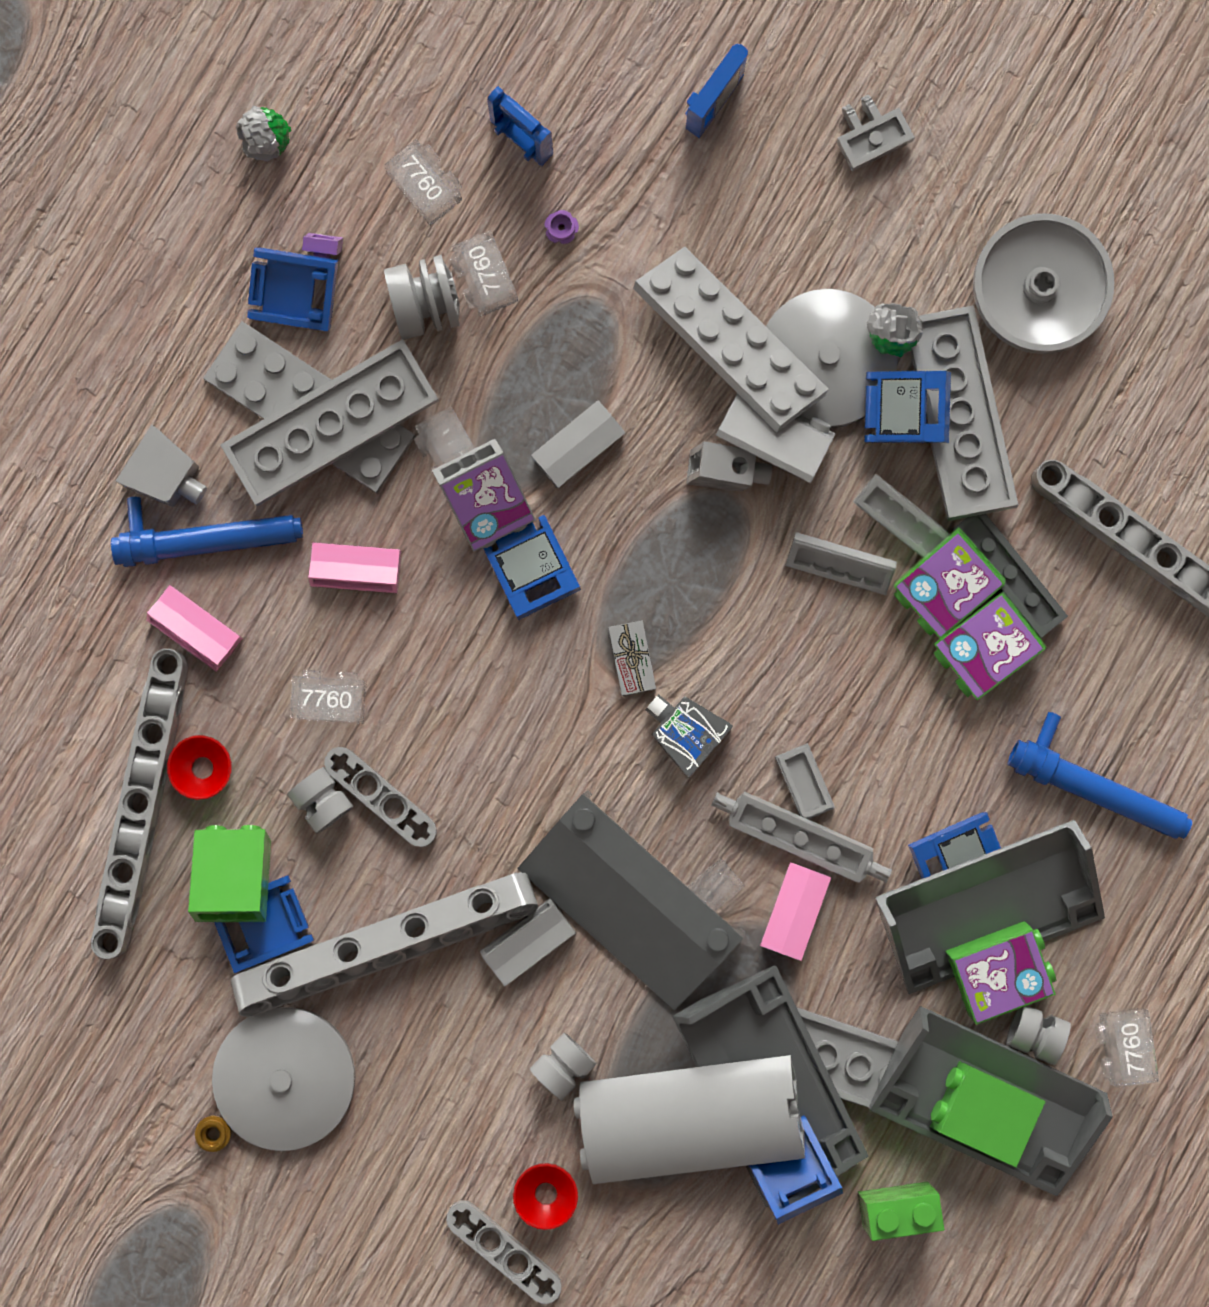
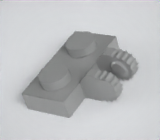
(874, 138)

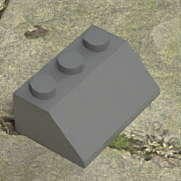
(794, 448)

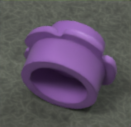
(561, 218)

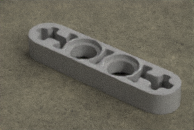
(377, 801)
(500, 1255)

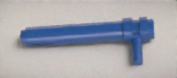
(151, 546)
(1049, 768)

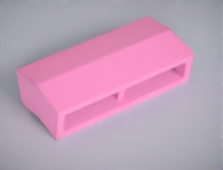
(354, 567)
(193, 628)
(795, 911)

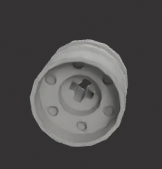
(422, 297)

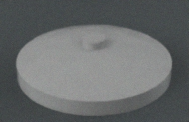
(1043, 283)
(833, 341)
(283, 1078)

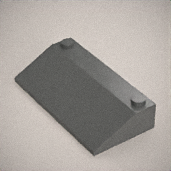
(1037, 880)
(630, 902)
(762, 1022)
(917, 1078)

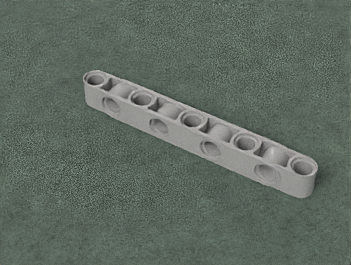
(1129, 535)
(135, 831)
(383, 944)

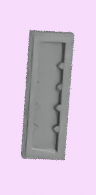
(900, 516)
(841, 563)

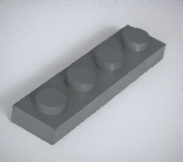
(1021, 583)

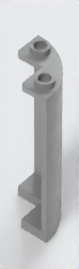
(690, 1120)

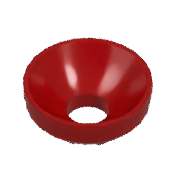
(181, 767)
(539, 1214)

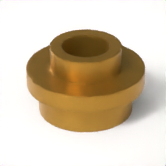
(202, 1137)

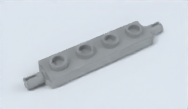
(801, 837)

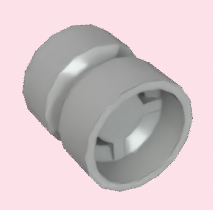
(320, 800)
(1038, 1034)
(561, 1068)

